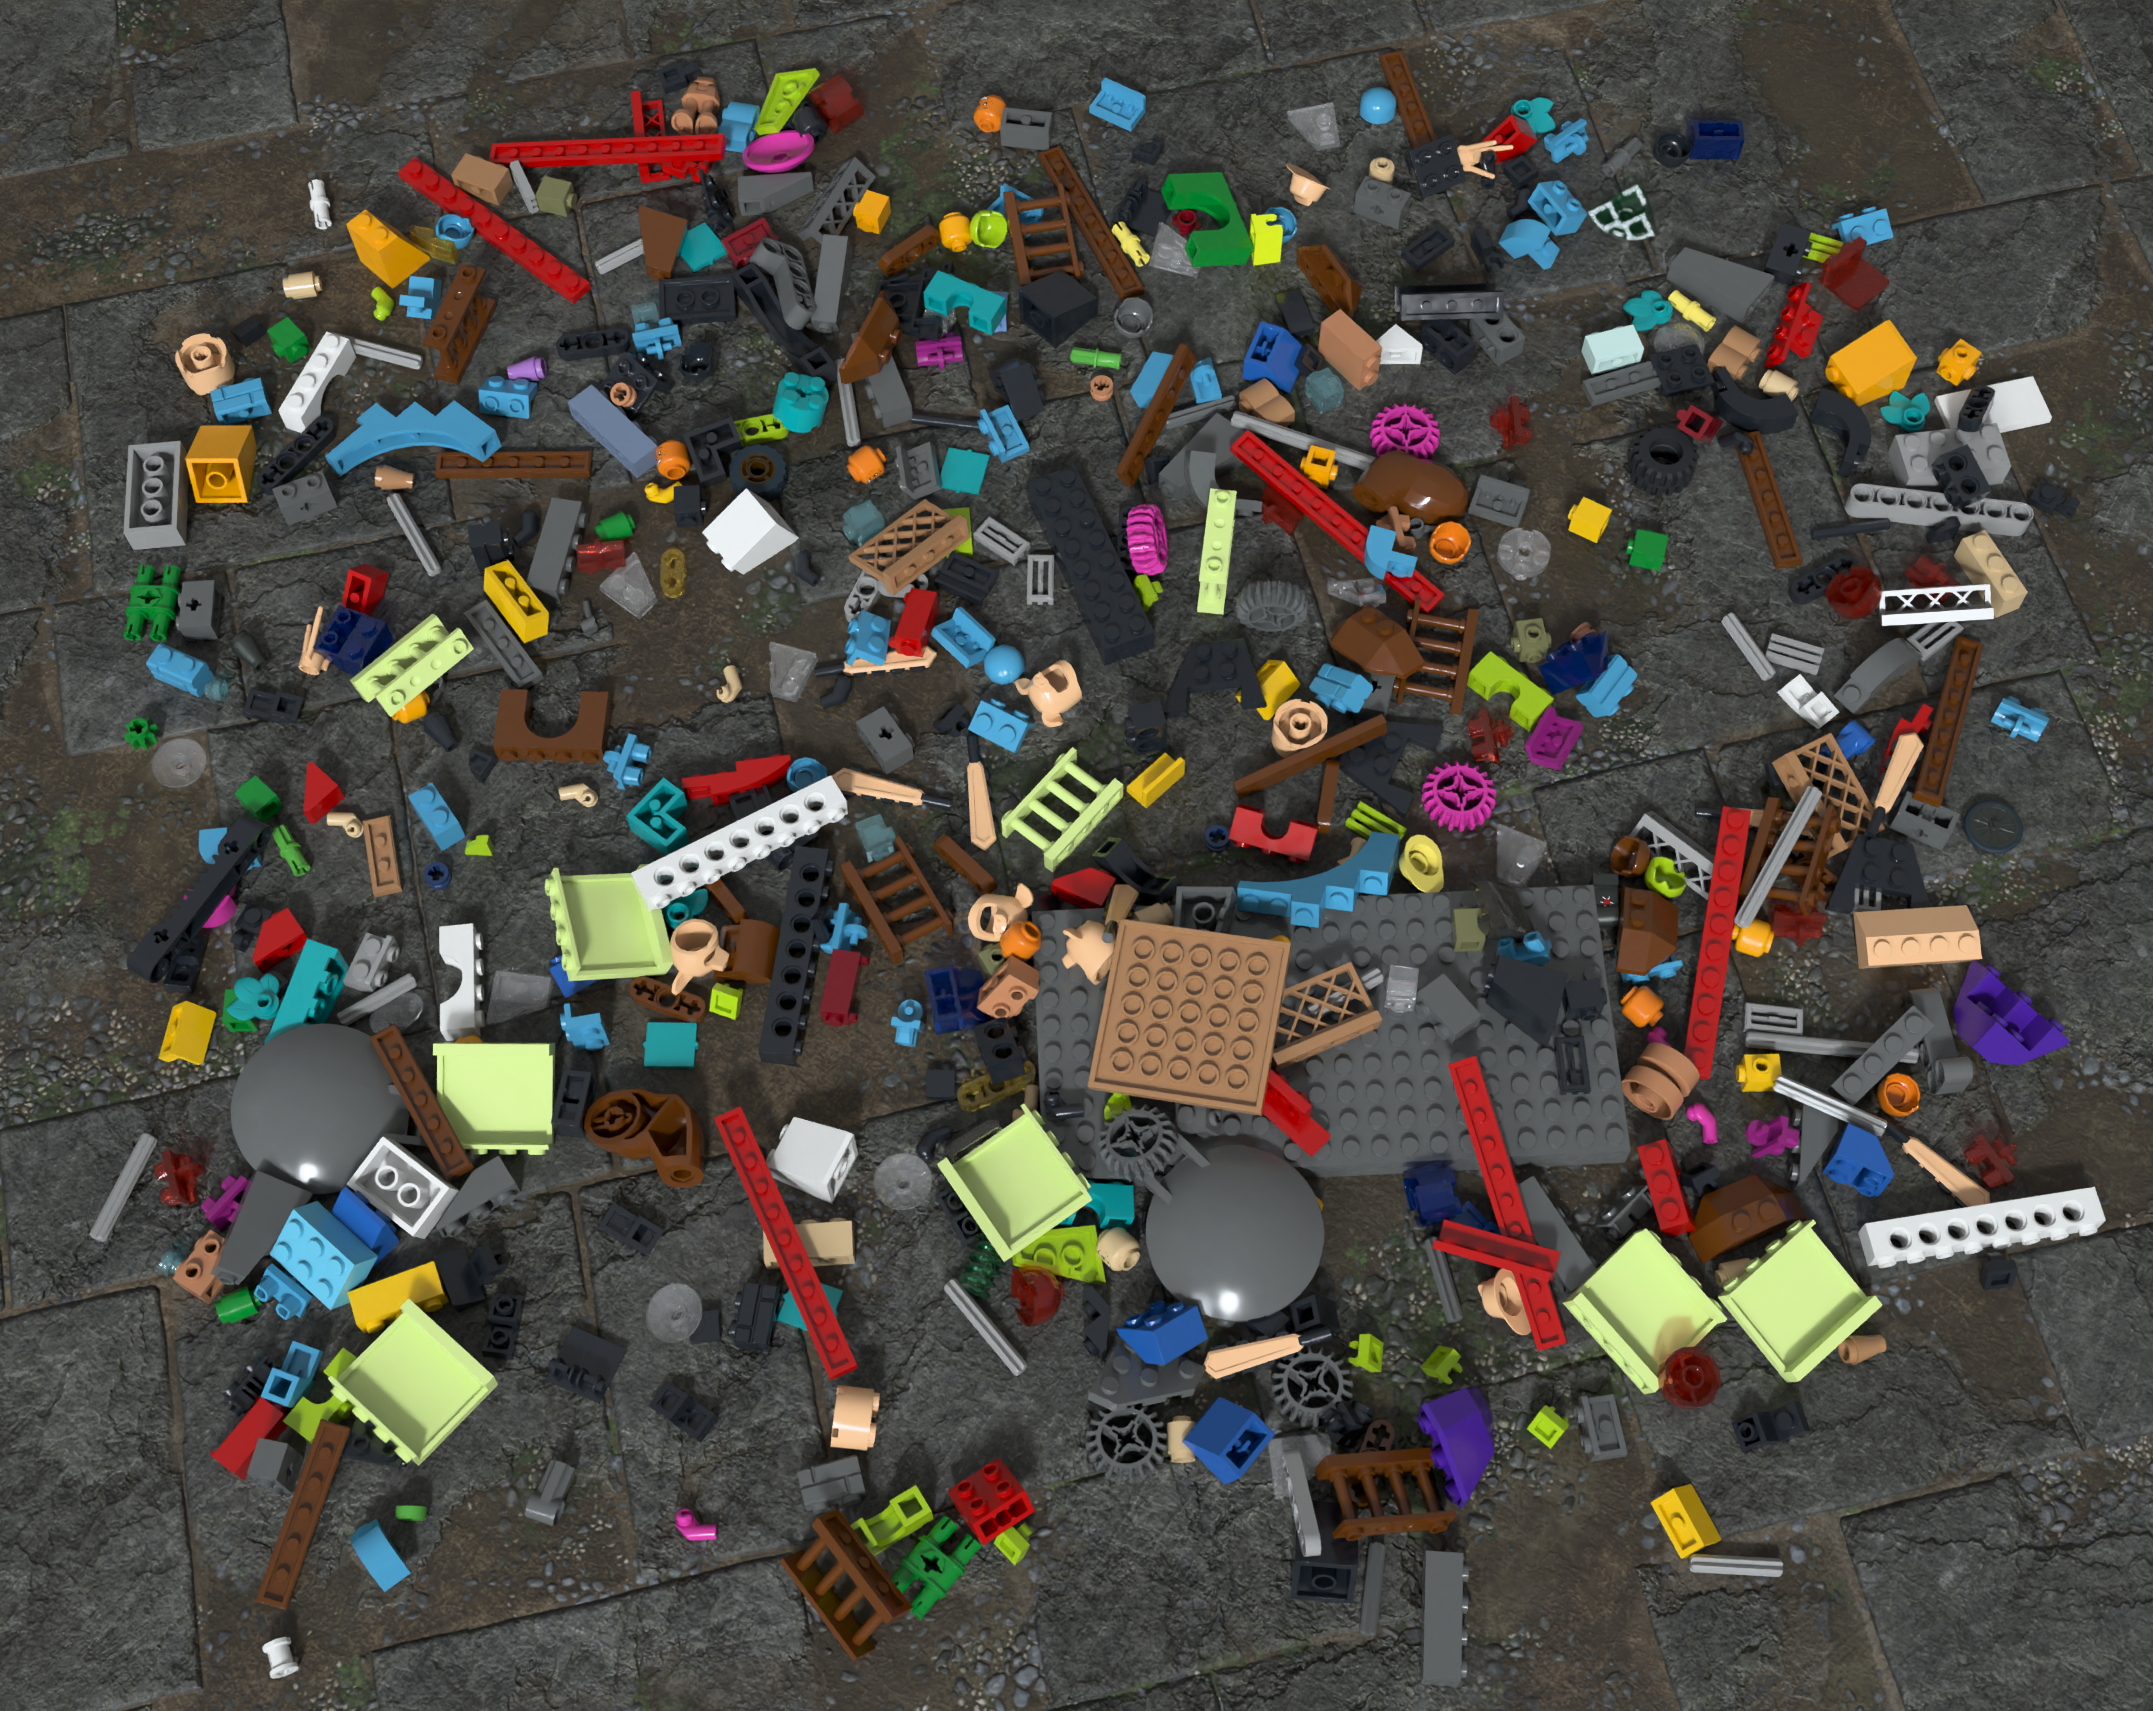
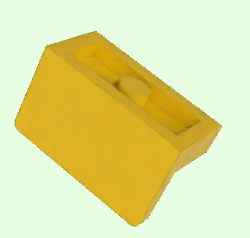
(1277, 686)
(1156, 779)
(187, 1033)
(1685, 1520)

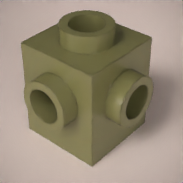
(1530, 640)

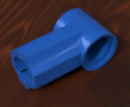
(1851, 740)

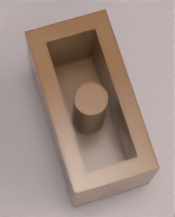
(482, 179)

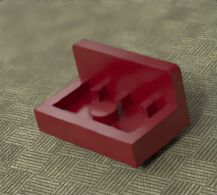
(743, 242)

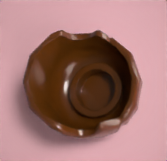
(1630, 857)

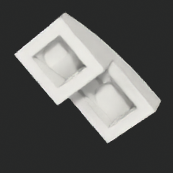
(1805, 701)

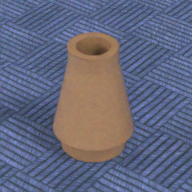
(393, 478)
(1861, 1347)

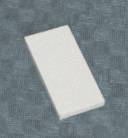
(2015, 406)

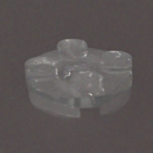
(1523, 566)

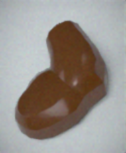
(1413, 486)
(654, 1126)

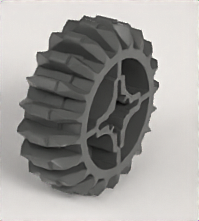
(1272, 606)
(1156, 1141)
(1301, 1380)
(1137, 1447)

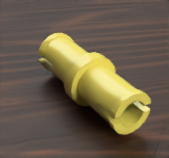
(1130, 244)
(1691, 310)

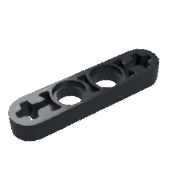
(293, 453)

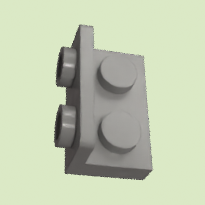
(372, 963)

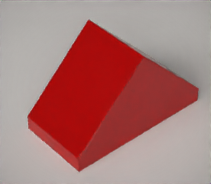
(320, 794)

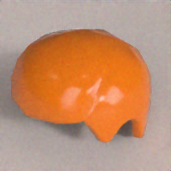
(1449, 542)
(1898, 1095)

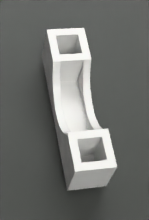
(303, 403)
(462, 1013)

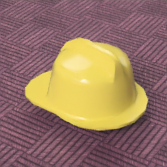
(1422, 864)

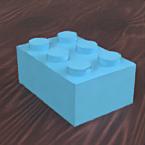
(323, 1254)

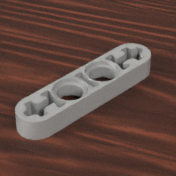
(868, 601)
(1301, 1503)

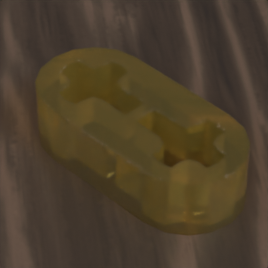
(678, 573)

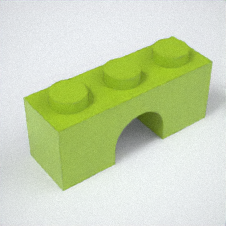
(1496, 675)
(307, 1415)
(899, 1519)

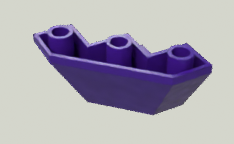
(2002, 1022)
(1462, 1439)

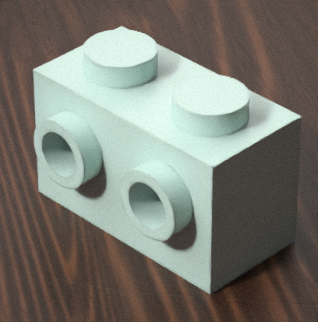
(1612, 349)

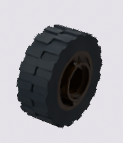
(758, 460)

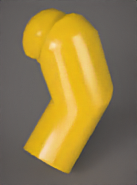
(660, 495)

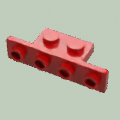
(1796, 327)
(1292, 1113)

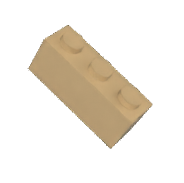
(1986, 564)
(824, 1242)

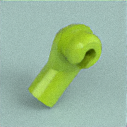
(384, 304)

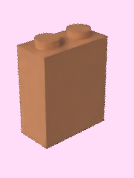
(1349, 350)

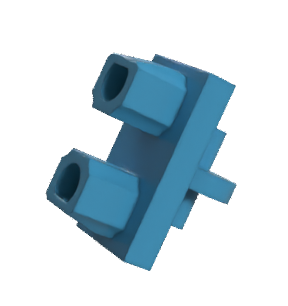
(1569, 140)
(656, 339)
(1205, 382)
(2020, 719)
(622, 761)
(846, 930)
(1534, 951)
(909, 1024)
(290, 1293)

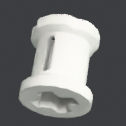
(280, 1657)

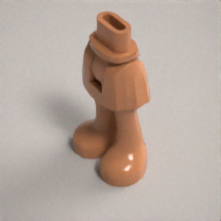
(701, 98)

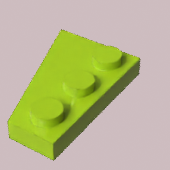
(783, 98)
(1066, 1254)

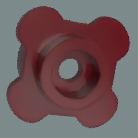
(1186, 222)

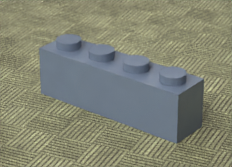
(614, 430)

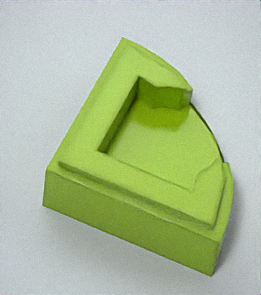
(480, 846)
(1115, 1106)

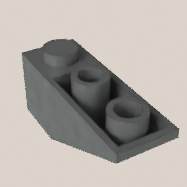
(769, 192)
(1815, 1135)
(482, 1192)

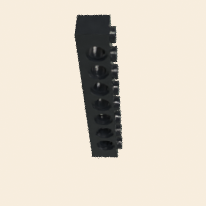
(785, 1049)

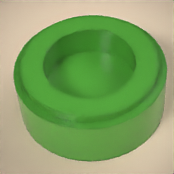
(411, 1513)

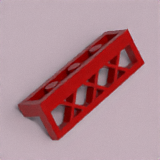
(641, 128)
(1498, 1250)

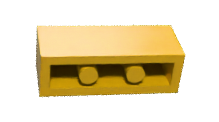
(516, 601)
(381, 1301)

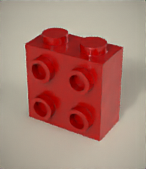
(991, 1501)

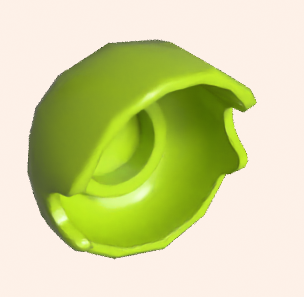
(988, 228)
(1663, 878)

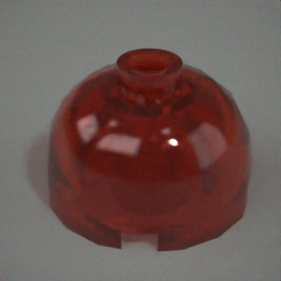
(1854, 593)
(1037, 1294)
(1688, 1378)

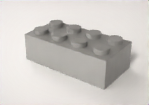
(1915, 453)
(156, 495)

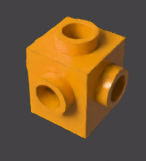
(1958, 362)
(1319, 466)

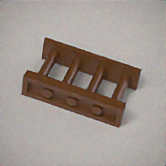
(1018, 231)
(460, 324)
(1461, 649)
(1766, 838)
(883, 921)
(1392, 1465)
(865, 1572)

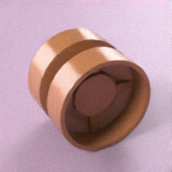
(1660, 1081)

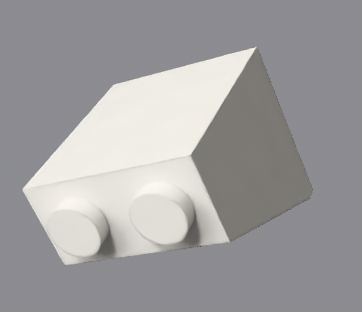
(748, 533)
(813, 1158)

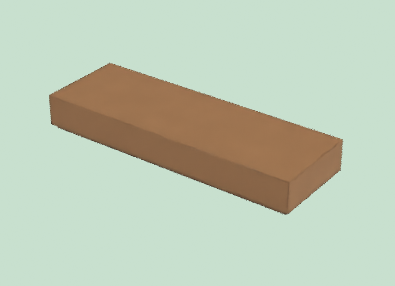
(382, 856)

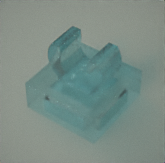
(646, 313)

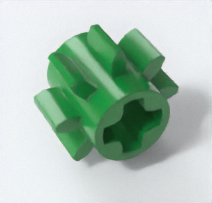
(141, 733)

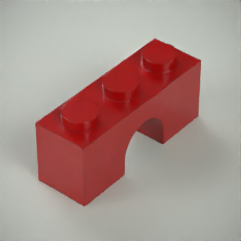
(1249, 830)
(1665, 1189)

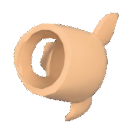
(1051, 692)
(1004, 912)
(1089, 950)
(695, 952)

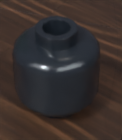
(810, 121)

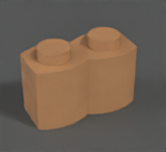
(1735, 353)
(1265, 403)

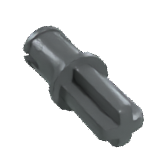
(1621, 157)

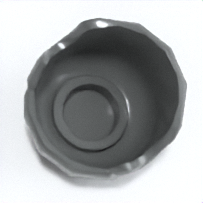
(1133, 317)

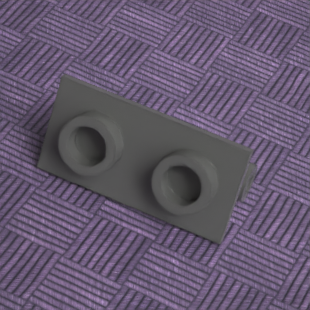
(1632, 1202)

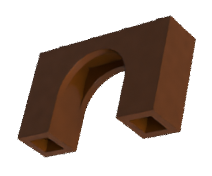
(584, 742)

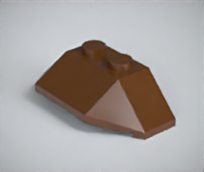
(1330, 278)
(873, 342)
(1376, 644)
(1644, 931)
(1741, 1216)

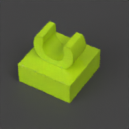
(1146, 591)
(726, 1000)
(1369, 1353)
(1441, 1362)
(1548, 1426)
(1014, 1542)

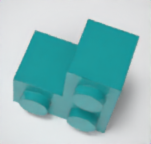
(656, 818)

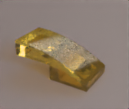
(432, 246)

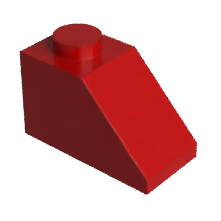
(1512, 132)
(364, 588)
(1084, 888)
(278, 940)

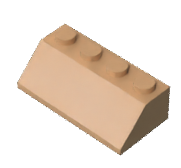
(1916, 937)

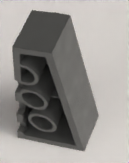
(1205, 908)

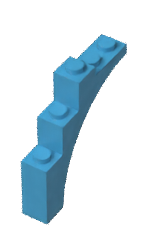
(415, 426)
(1335, 889)

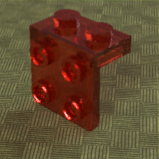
(1851, 276)

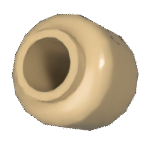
(1118, 1249)

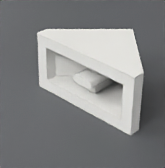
(1399, 347)

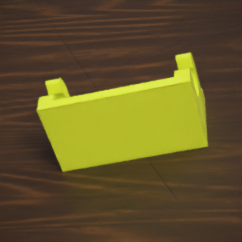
(1265, 239)

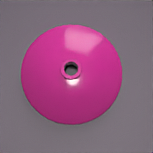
(778, 151)

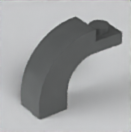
(1200, 477)
(1877, 670)

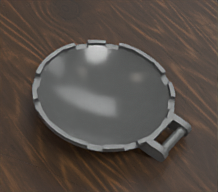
(317, 1107)
(1233, 1231)

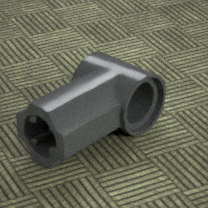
(548, 1502)

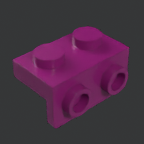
(1552, 739)

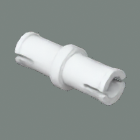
(319, 204)

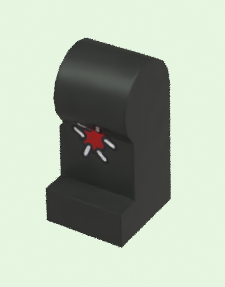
(1606, 899)

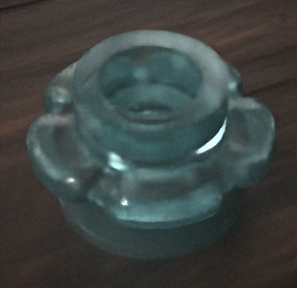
(216, 690)
(170, 1262)

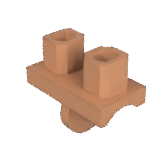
(1400, 524)

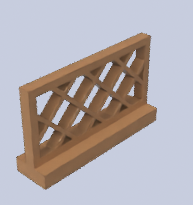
(920, 555)
(1798, 778)
(1331, 1034)

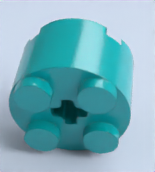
(800, 402)

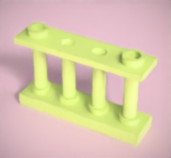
(1216, 551)
(411, 664)
(1071, 833)

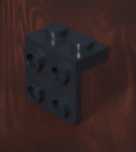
(637, 372)

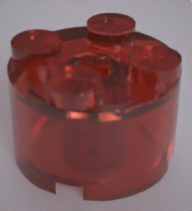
(837, 103)

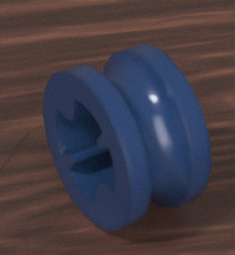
(1212, 833)
(435, 867)

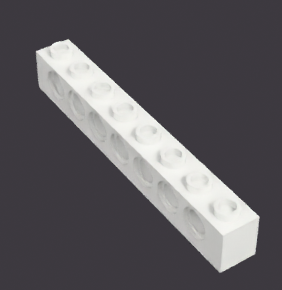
(746, 830)
(2080, 1203)

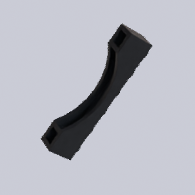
(762, 302)

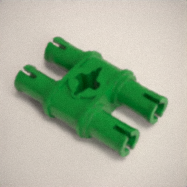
(152, 603)
(950, 1566)

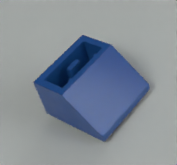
(1272, 357)
(1859, 1162)
(365, 1222)
(1163, 1331)
(1228, 1439)

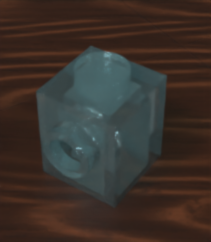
(1324, 390)
(863, 523)
(875, 838)

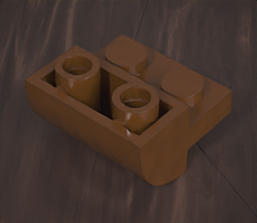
(750, 950)

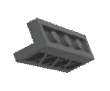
(829, 199)

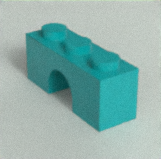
(948, 292)
(1112, 1203)

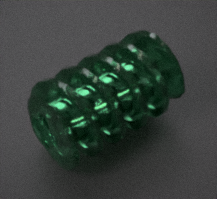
(981, 1268)

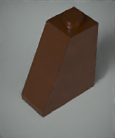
(661, 241)

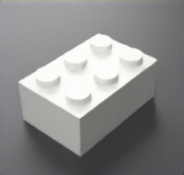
(403, 1187)

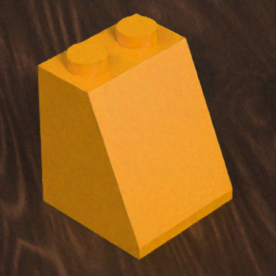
(385, 249)
(1872, 365)
(222, 464)

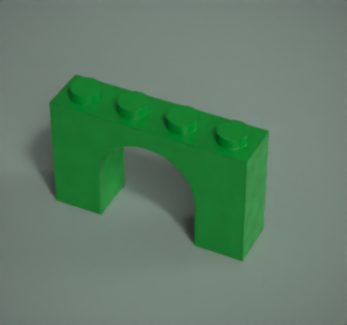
(1212, 195)

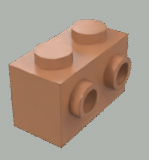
(1009, 989)
(195, 1271)

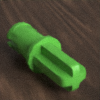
(1096, 358)
(290, 850)

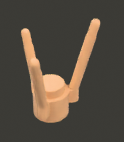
(1470, 155)
(311, 661)

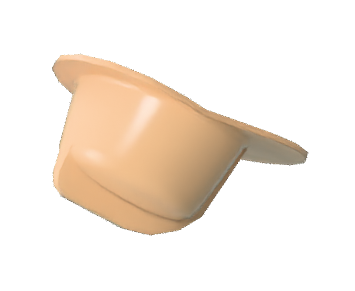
(1305, 186)
(1503, 1301)

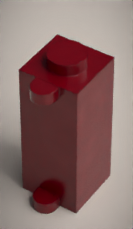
(1699, 423)
(842, 987)

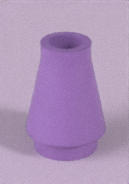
(529, 369)

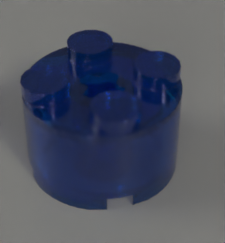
(1431, 1193)

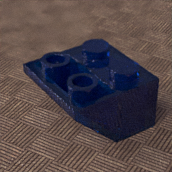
(1715, 138)
(353, 640)
(1576, 662)
(954, 998)

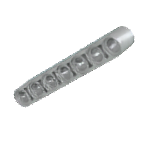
(1932, 510)

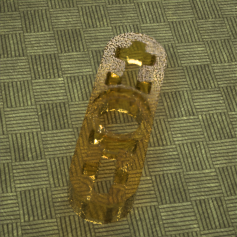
(992, 1097)

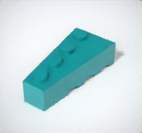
(312, 989)

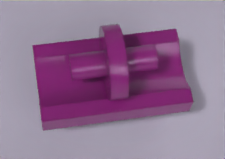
(939, 352)
(1771, 1136)
(222, 1211)

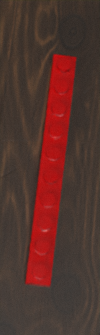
(610, 151)
(495, 230)
(1326, 514)
(1716, 939)
(1505, 1195)
(786, 1244)

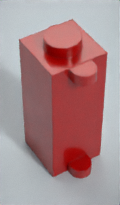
(916, 623)
(262, 1421)

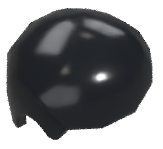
(1671, 149)
(698, 363)

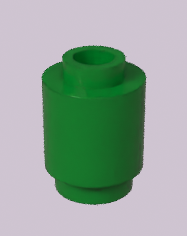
(615, 527)
(238, 1305)

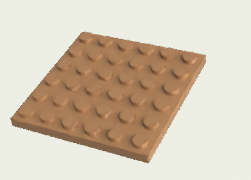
(1190, 1016)

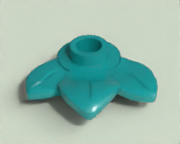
(1537, 114)
(1647, 310)
(1903, 411)
(687, 906)
(253, 995)

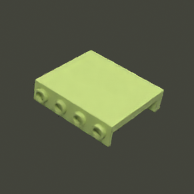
(606, 927)
(498, 1094)
(1018, 1184)
(1797, 1302)
(1643, 1307)
(414, 1384)

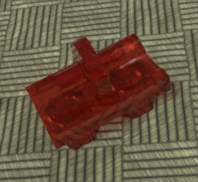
(1509, 421)
(1279, 510)
(600, 556)
(1928, 574)
(1485, 727)
(1796, 925)
(1999, 1173)
(181, 1176)

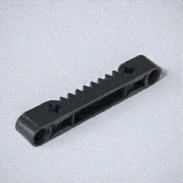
(156, 956)

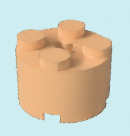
(205, 363)
(1298, 727)
(853, 1416)

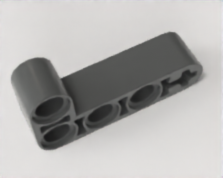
(790, 279)
(1940, 1060)

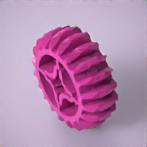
(1418, 426)
(1147, 539)
(1471, 788)

